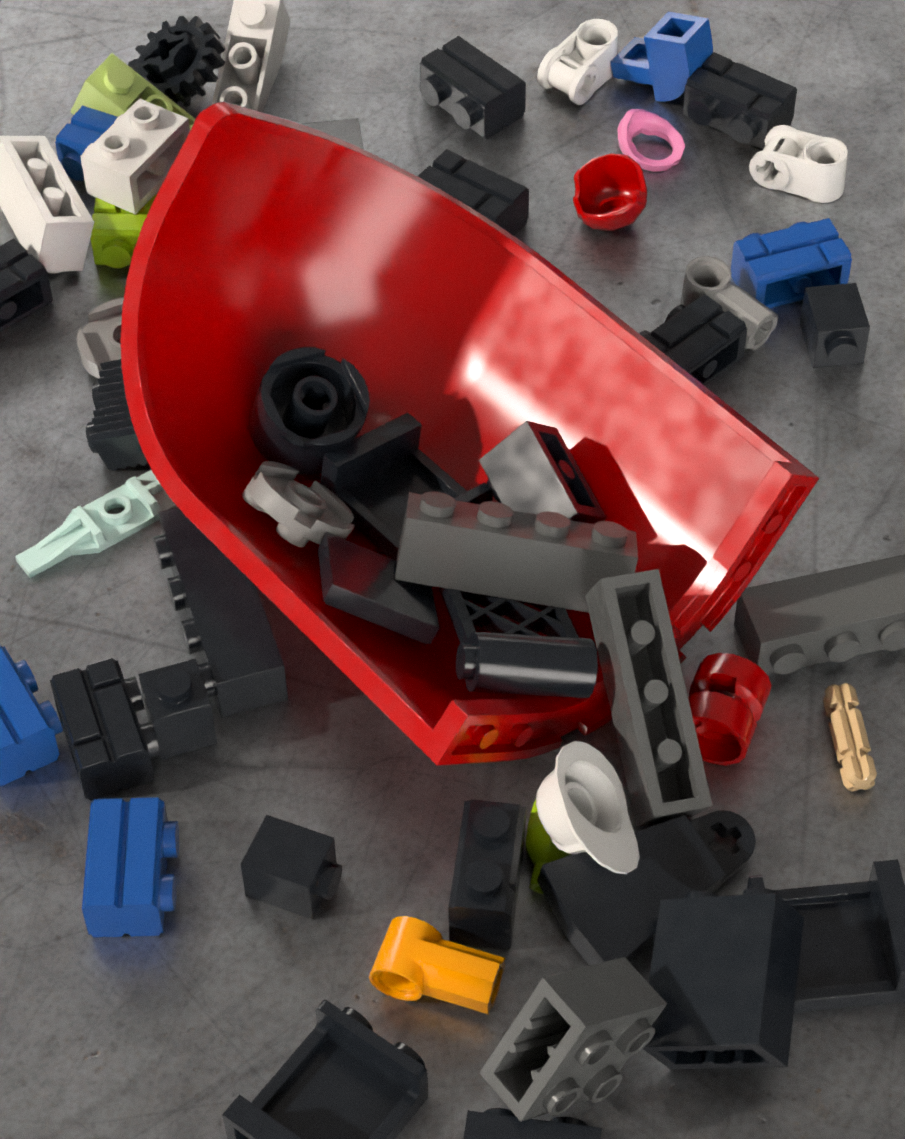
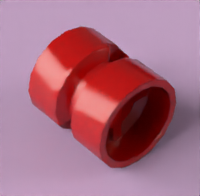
(726, 704)

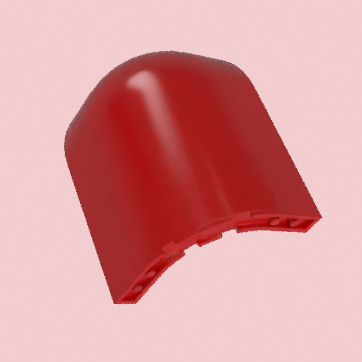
(310, 242)

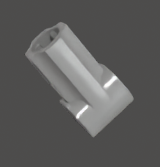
(712, 277)

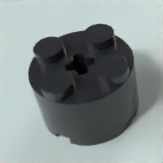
(307, 408)

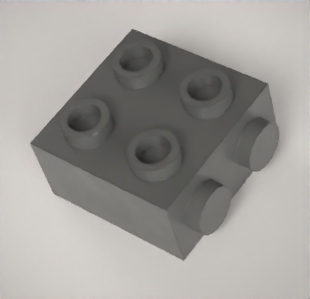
(573, 1039)

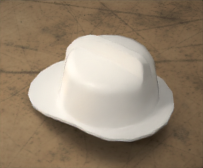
(587, 809)

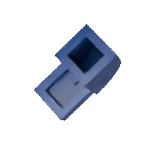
(666, 55)

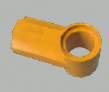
(421, 962)

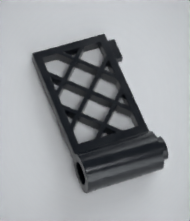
(513, 655)

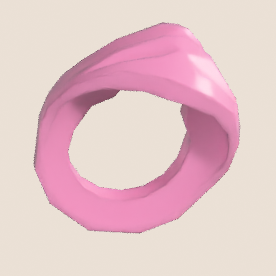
(648, 123)

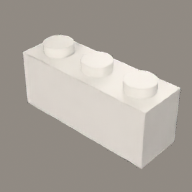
(43, 204)

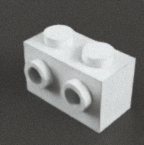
(134, 155)

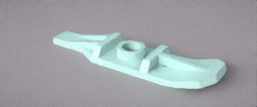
(93, 529)

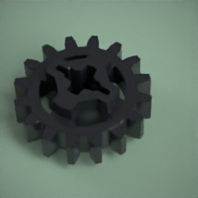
(180, 58)

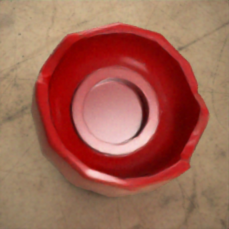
(610, 192)

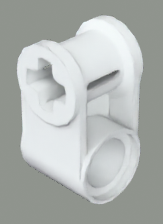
(581, 61)
(805, 164)

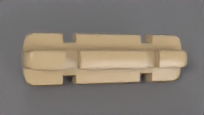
(849, 737)

